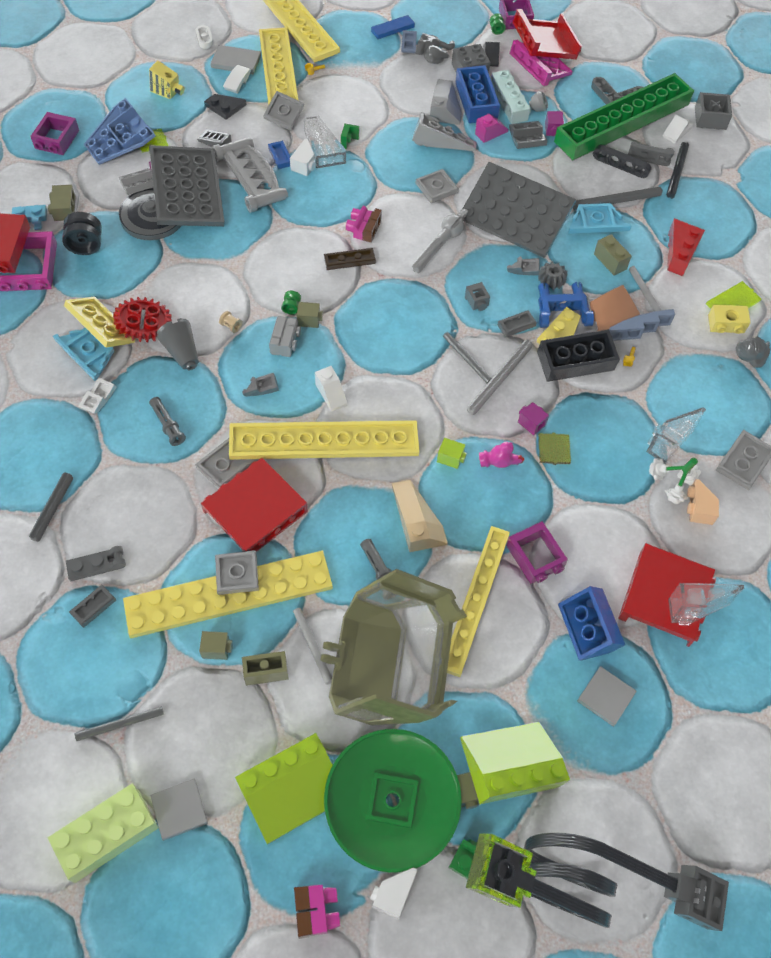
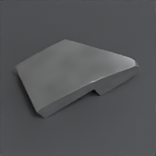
(525, 266)
(261, 385)

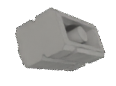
(284, 336)

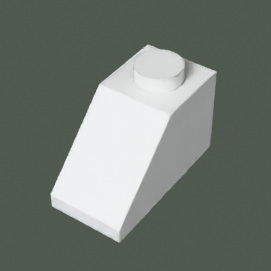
(303, 159)
(330, 388)
(393, 893)

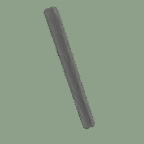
(621, 197)

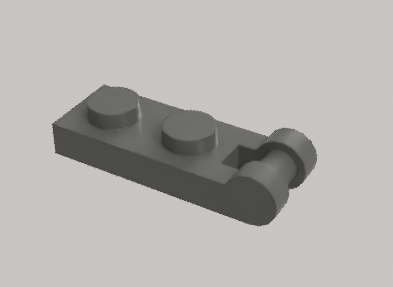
(651, 154)
(95, 564)

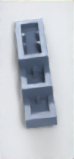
(645, 323)

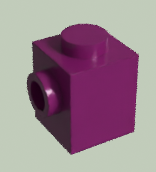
(553, 120)
(533, 418)

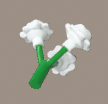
(687, 473)

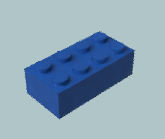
(476, 92)

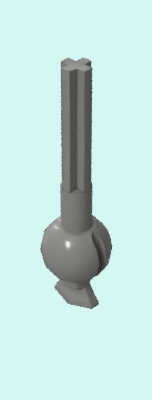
(451, 227)

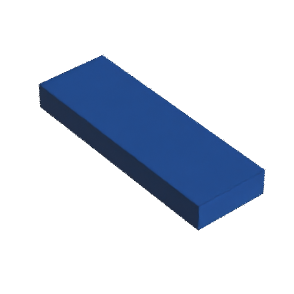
(392, 27)

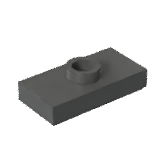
(517, 323)
(92, 606)

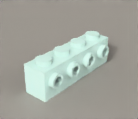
(510, 97)

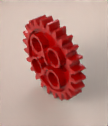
(129, 315)

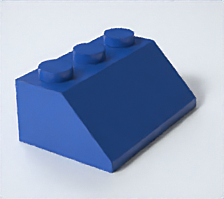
(591, 623)

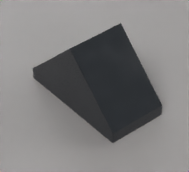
(492, 52)

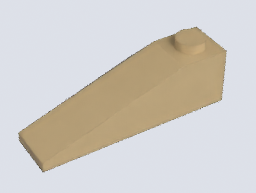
(418, 521)

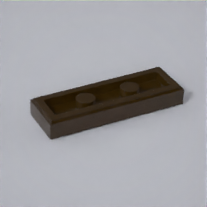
(349, 258)

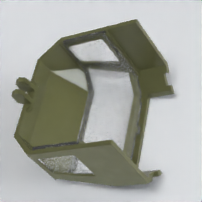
(393, 651)

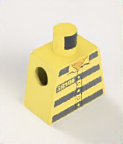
(164, 81)

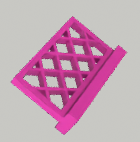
(537, 67)

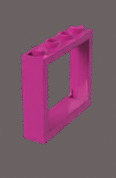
(34, 240)

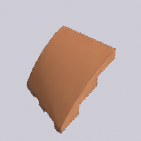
(613, 308)

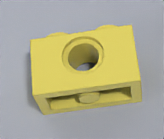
(729, 319)

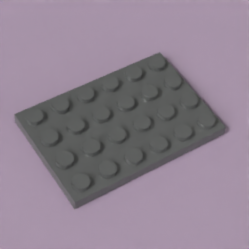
(186, 186)
(517, 209)

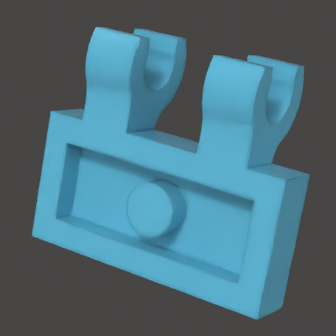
(34, 214)

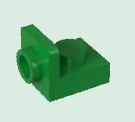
(348, 133)
(463, 858)

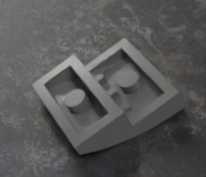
(527, 134)

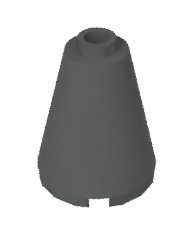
(179, 342)

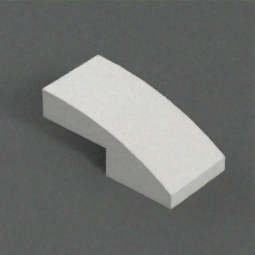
(236, 78)
(98, 397)

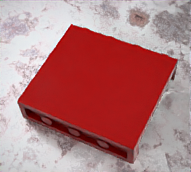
(547, 37)
(255, 506)
(654, 582)

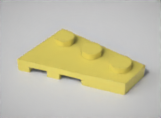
(562, 326)

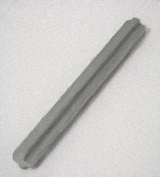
(499, 377)

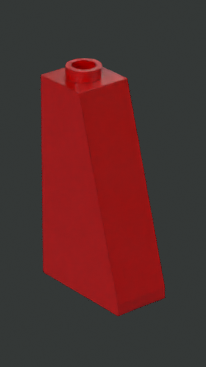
(13, 235)

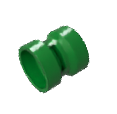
(497, 24)
(291, 302)

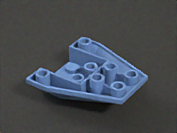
(118, 133)

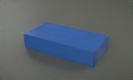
(280, 154)

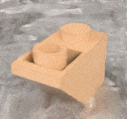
(703, 504)

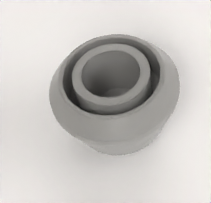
(539, 102)

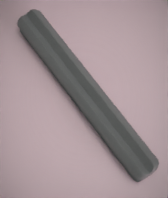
(50, 507)

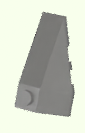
(445, 103)
(432, 134)

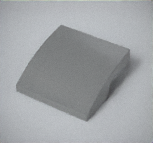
(137, 181)

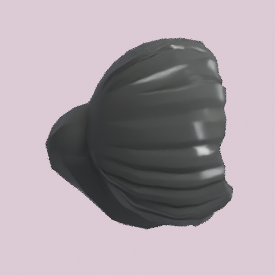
(754, 351)

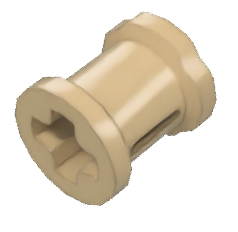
(230, 321)

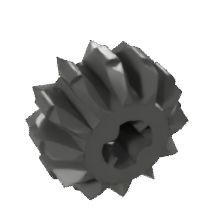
(553, 275)

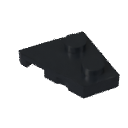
(224, 105)

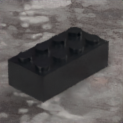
(578, 355)

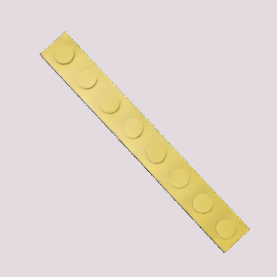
(476, 599)

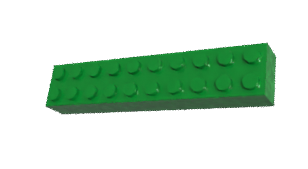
(623, 116)

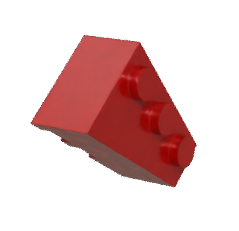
(682, 245)

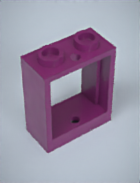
(509, 5)
(57, 122)
(528, 535)

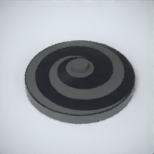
(139, 217)

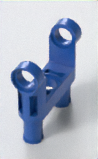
(574, 301)

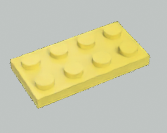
(97, 320)

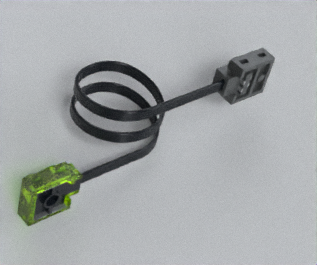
(509, 873)

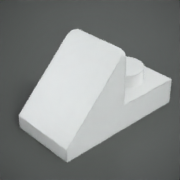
(677, 129)

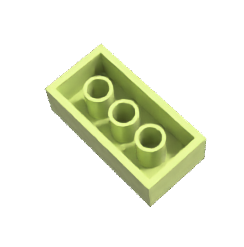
(102, 833)

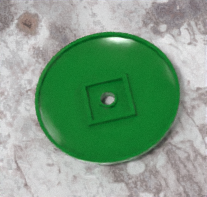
(385, 835)

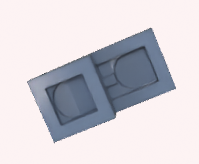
(409, 41)

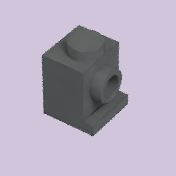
(479, 299)

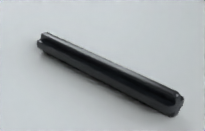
(673, 185)

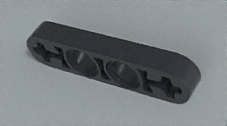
(622, 159)

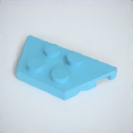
(597, 218)
(85, 351)

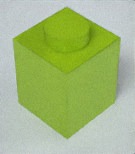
(451, 453)

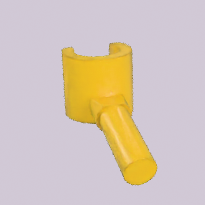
(310, 69)
(628, 360)

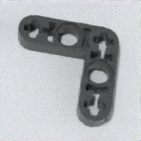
(600, 86)

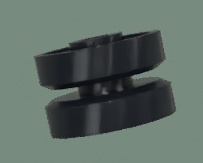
(82, 233)

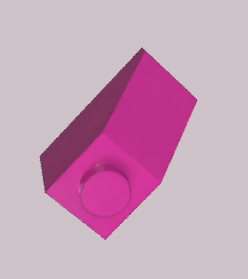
(489, 128)

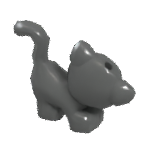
(430, 46)

